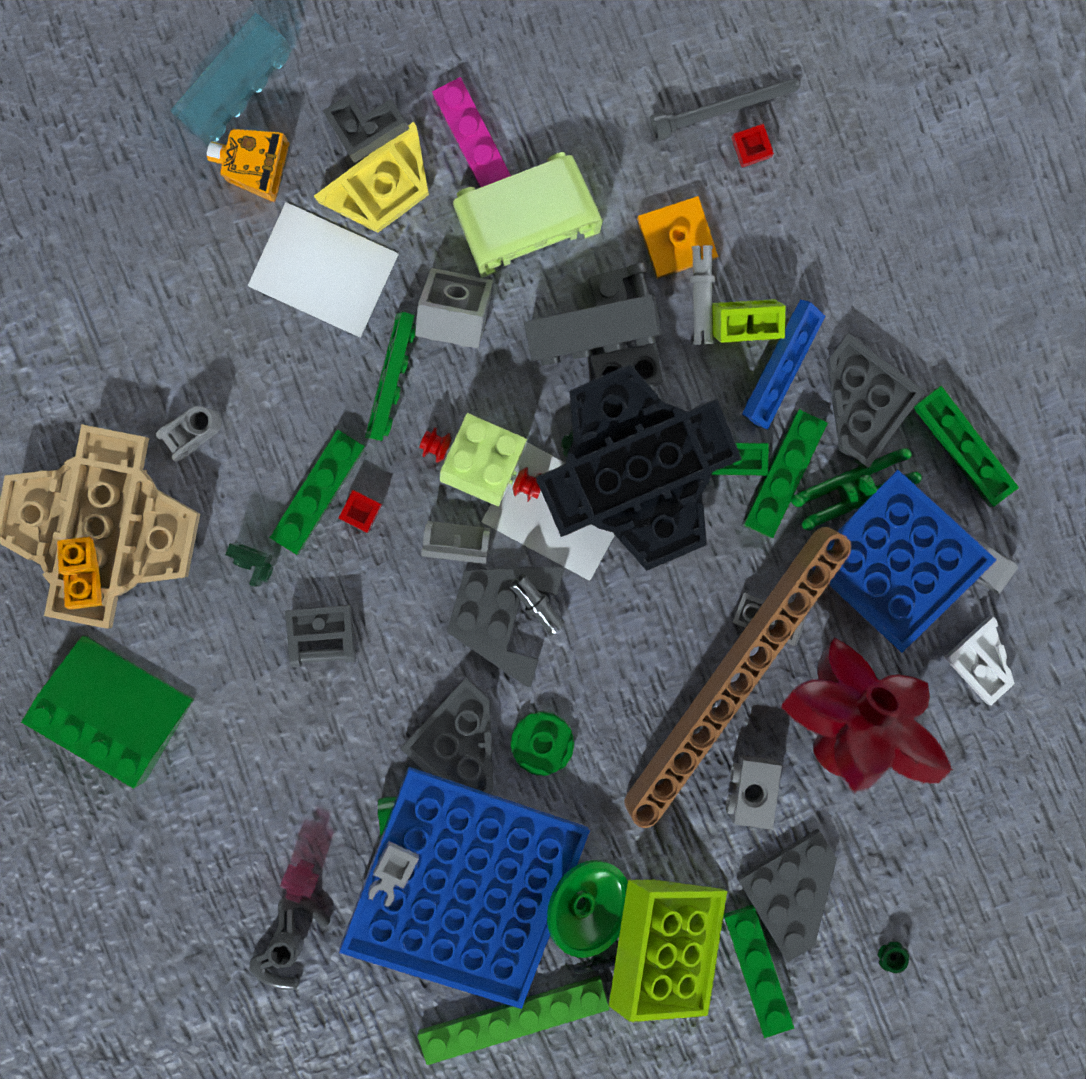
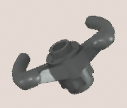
(285, 944)

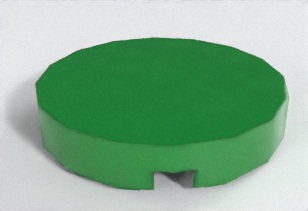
(542, 743)

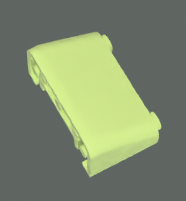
(526, 212)

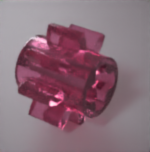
(299, 881)

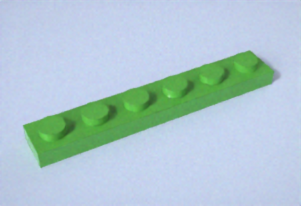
(508, 1022)

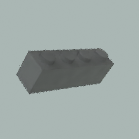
(593, 328)

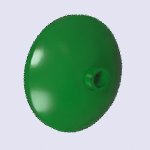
(587, 908)

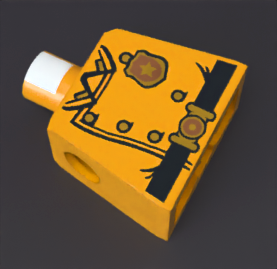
(252, 160)

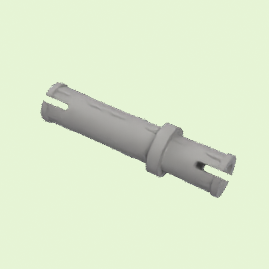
(702, 294)

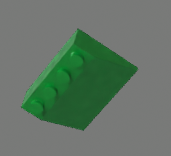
(108, 712)

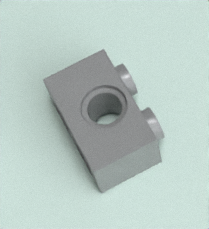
(760, 809)

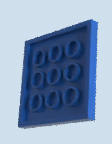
(905, 561)

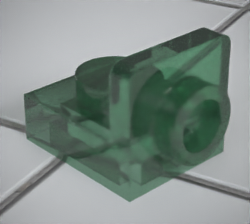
(247, 557)

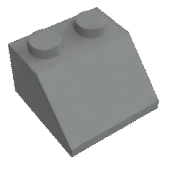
(453, 308)

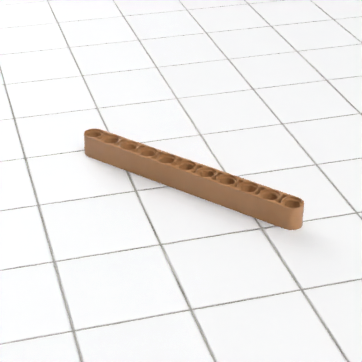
(736, 661)

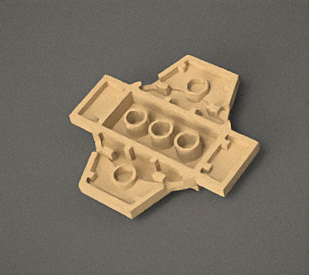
(103, 496)

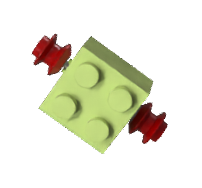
(481, 460)

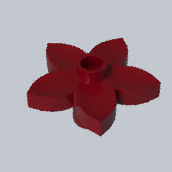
(866, 721)

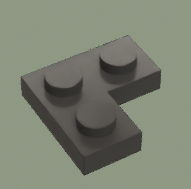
(368, 132)

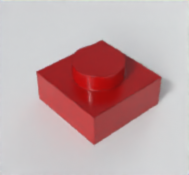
(752, 145)
(360, 511)

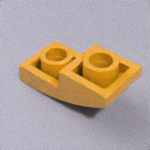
(81, 573)

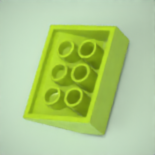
(667, 950)

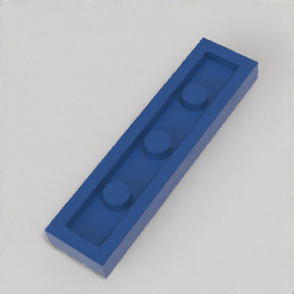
(783, 364)

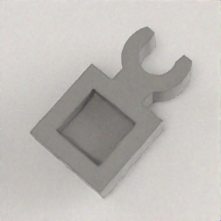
(392, 869)

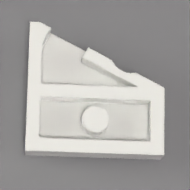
(982, 662)

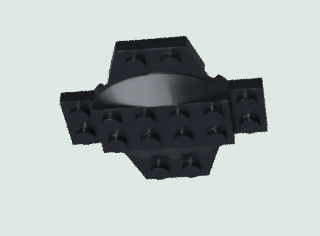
(638, 467)

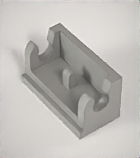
(456, 542)

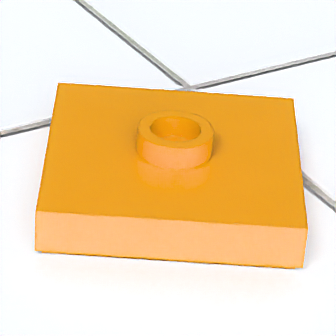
(672, 233)

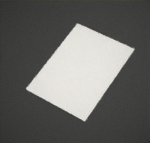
(323, 269)
(535, 528)

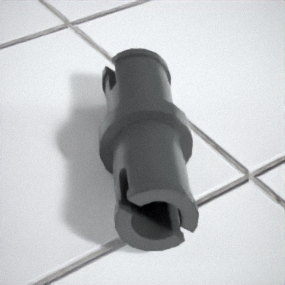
(537, 604)

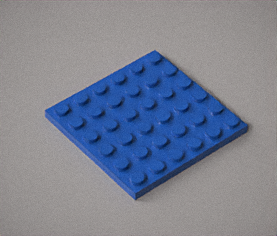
(475, 895)

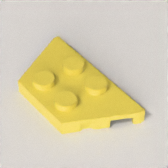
(380, 184)

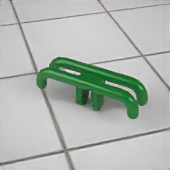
(853, 487)

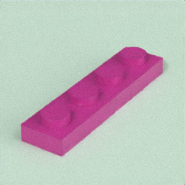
(470, 133)

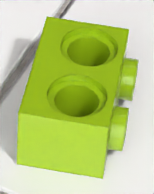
(748, 320)

